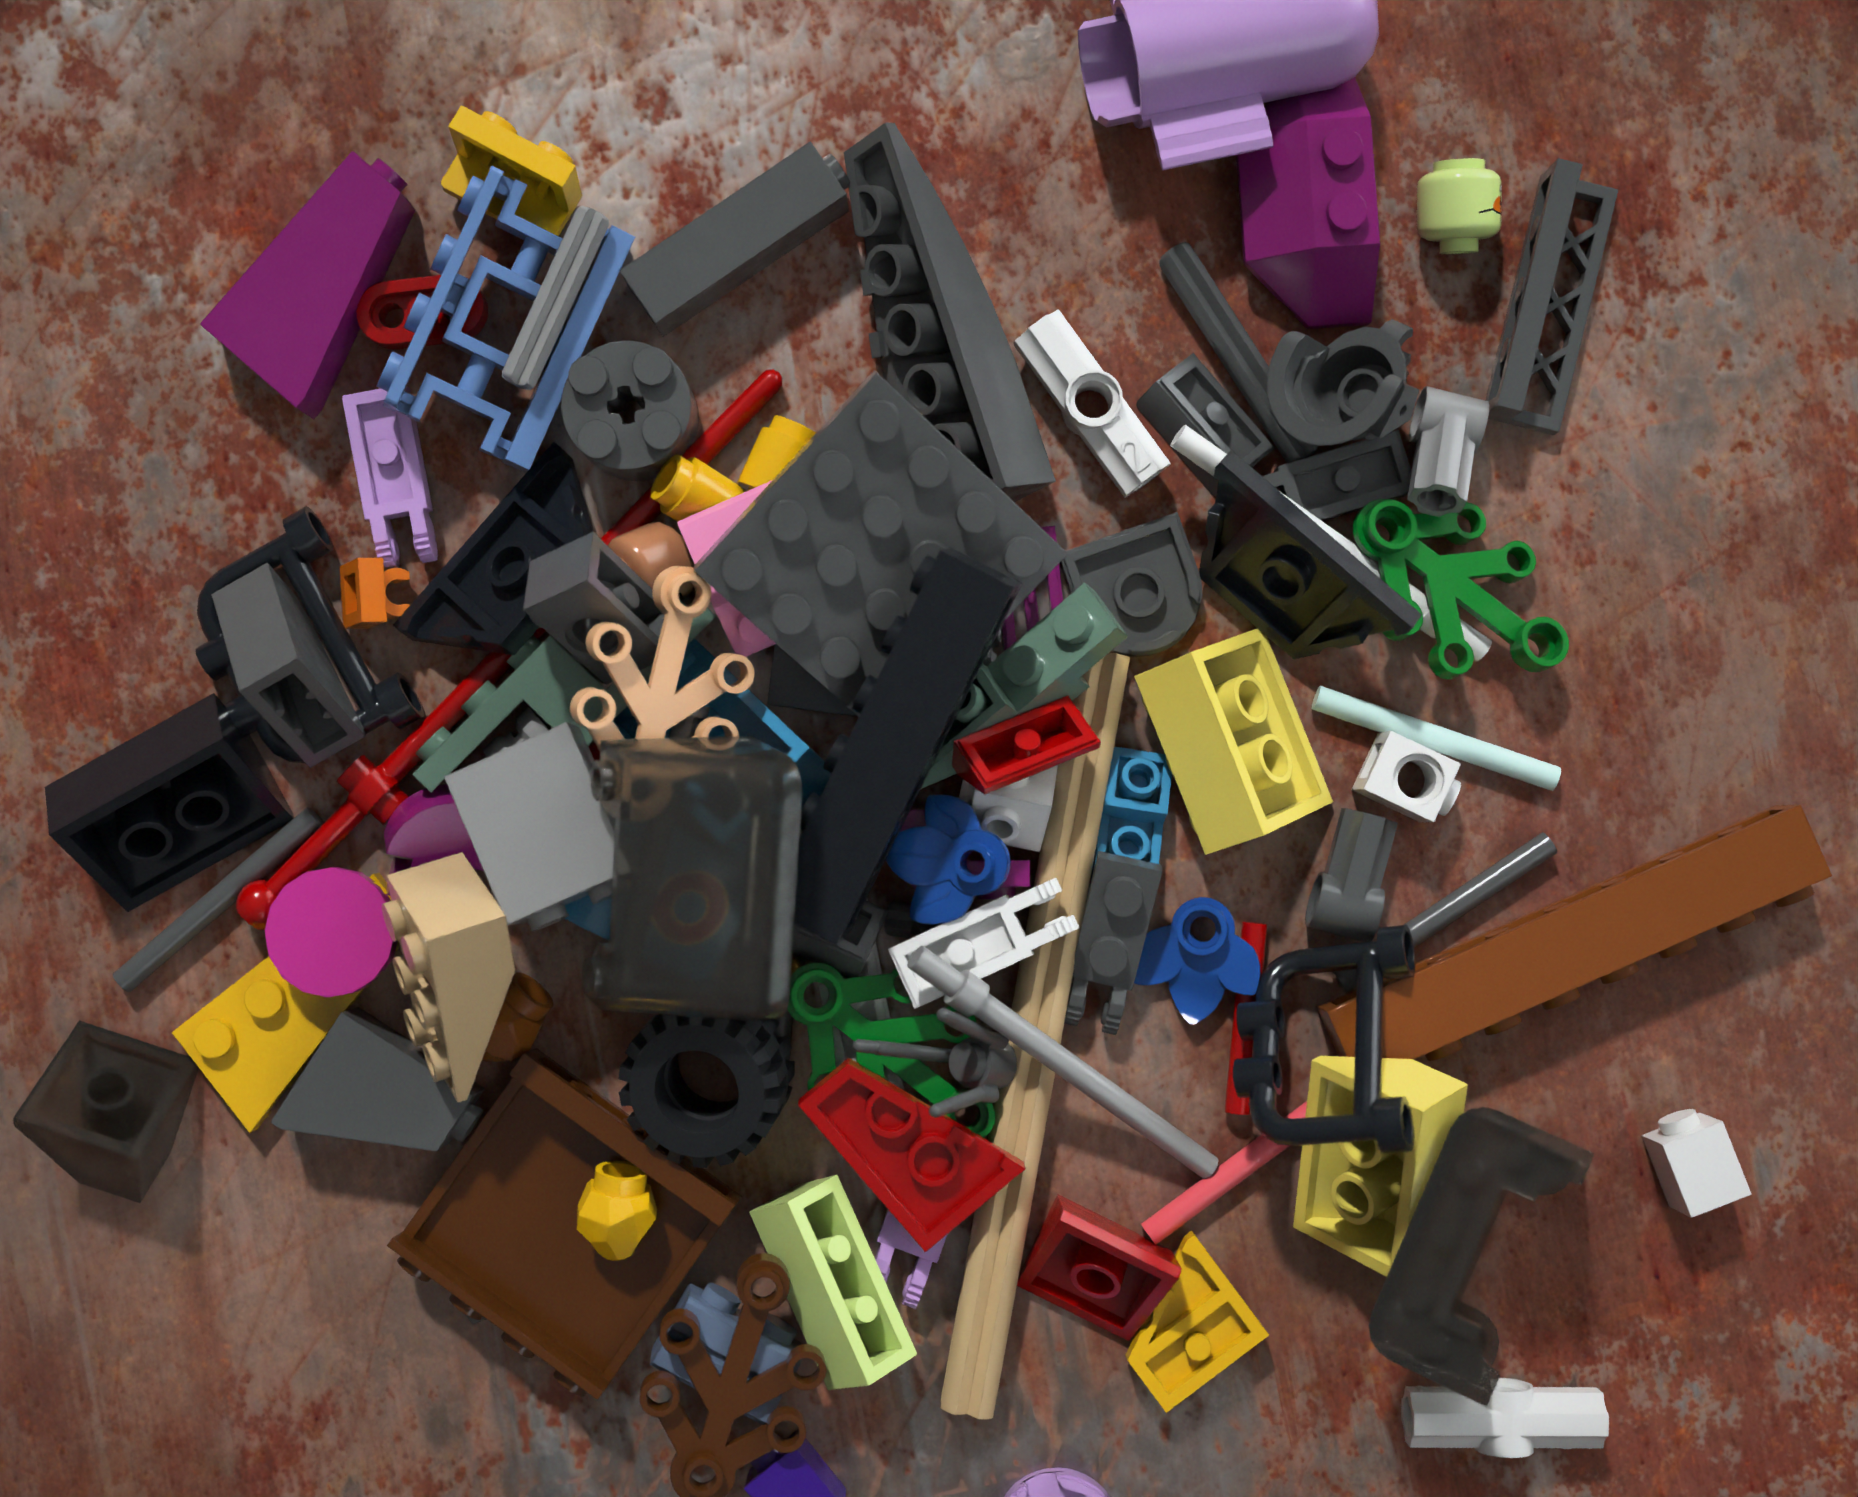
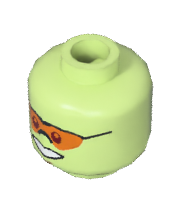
(1459, 205)

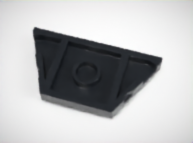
(1290, 571)
(483, 587)

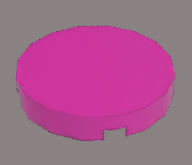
(329, 932)

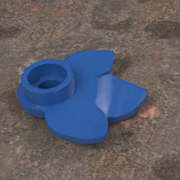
(937, 860)
(1196, 968)

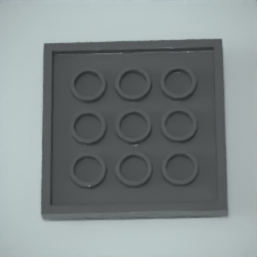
(847, 523)

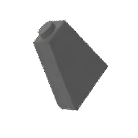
(285, 666)
(375, 1089)

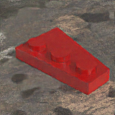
(917, 1164)

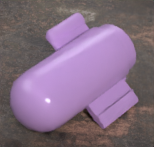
(1211, 64)

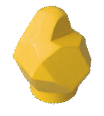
(616, 1209)

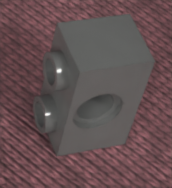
(588, 586)

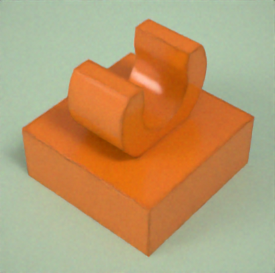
(364, 593)

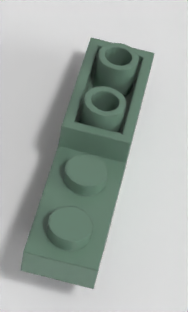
(1036, 669)

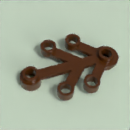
(729, 1392)

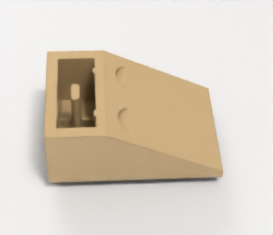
(451, 964)

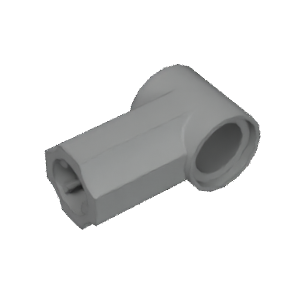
(1446, 437)

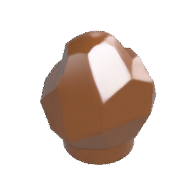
(518, 1019)

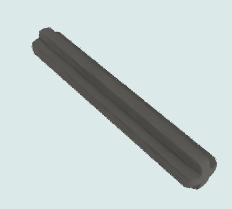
(1229, 342)

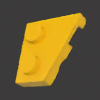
(1193, 1329)

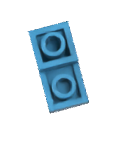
(1135, 805)

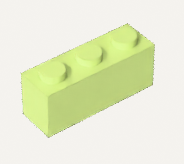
(834, 1283)

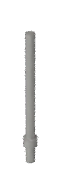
(971, 997)

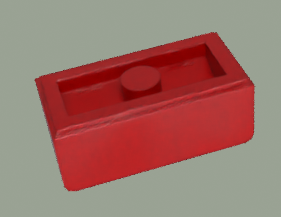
(1023, 746)

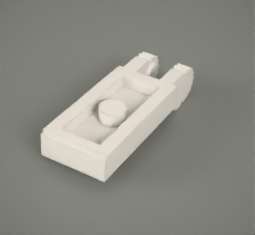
(981, 940)

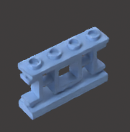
(455, 298)

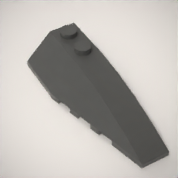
(936, 319)

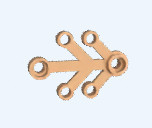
(658, 704)

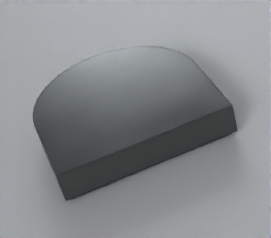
(1144, 581)

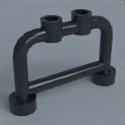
(295, 550)
(1263, 1022)

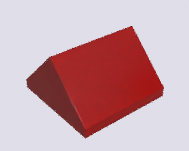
(1098, 1269)

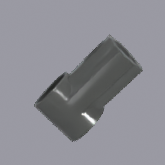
(1349, 892)

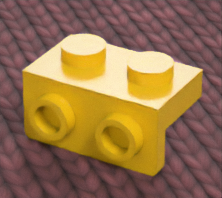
(545, 168)

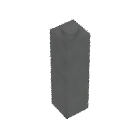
(738, 237)

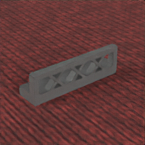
(1535, 298)

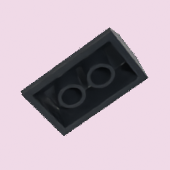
(166, 804)

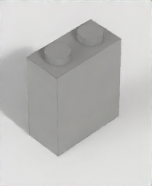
(538, 826)

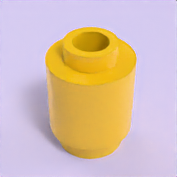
(773, 451)
(690, 487)

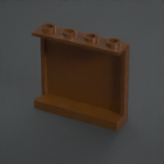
(508, 1237)

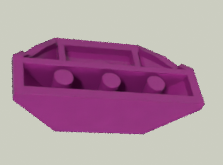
(1314, 208)

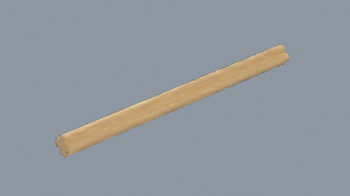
(1024, 1104)

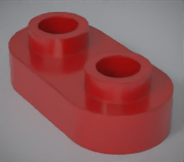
(401, 294)

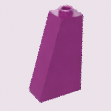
(299, 299)

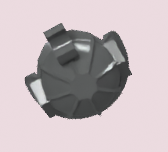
(1342, 389)

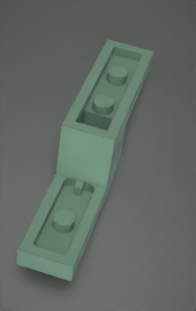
(546, 680)

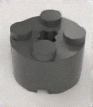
(602, 386)

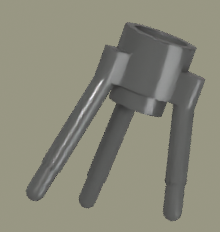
(978, 1062)

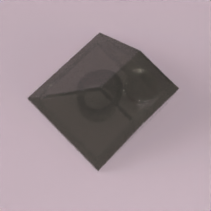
(109, 1109)

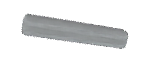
(555, 298)

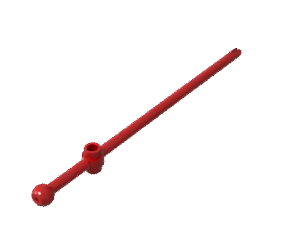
(375, 787)

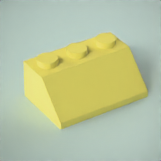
(1233, 740)
(1351, 1190)

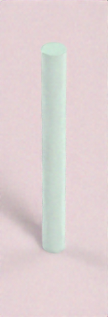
(1437, 738)

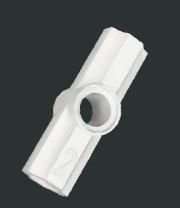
(1068, 369)
(1511, 1424)

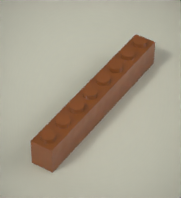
(1591, 936)

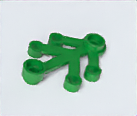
(1450, 583)
(843, 1016)

